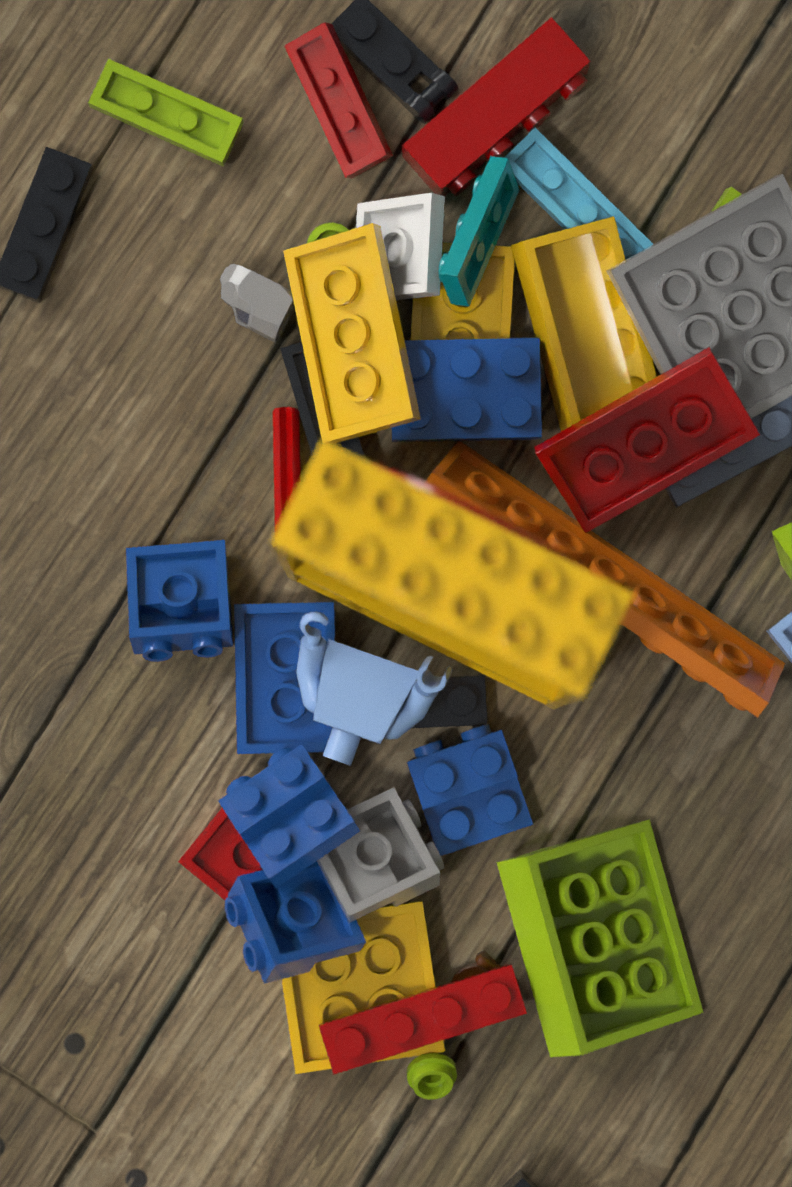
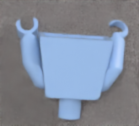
(360, 691)

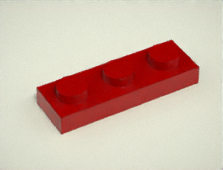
(338, 100)

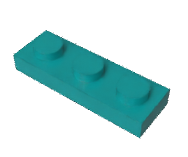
(478, 231)

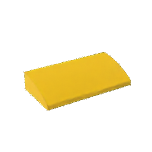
(581, 322)

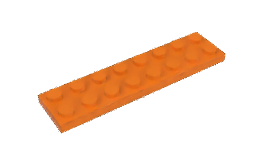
(657, 612)

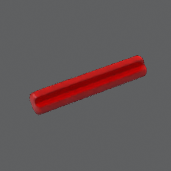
(285, 458)

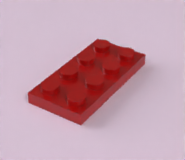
(647, 440)

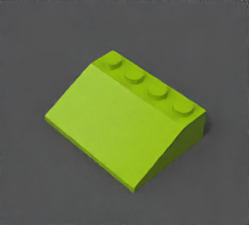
(600, 939)

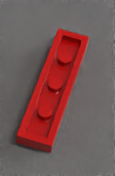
(422, 1019)

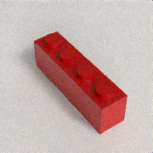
(496, 109)

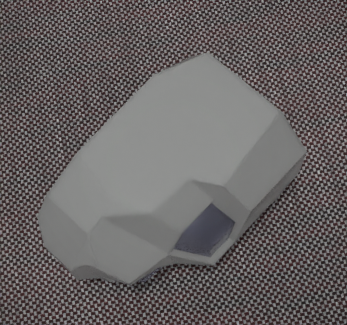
(257, 301)

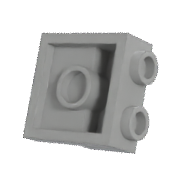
(382, 860)

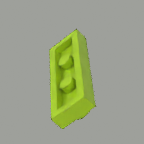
(165, 112)

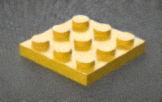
(387, 968)

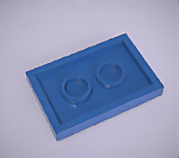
(474, 390)
(267, 687)

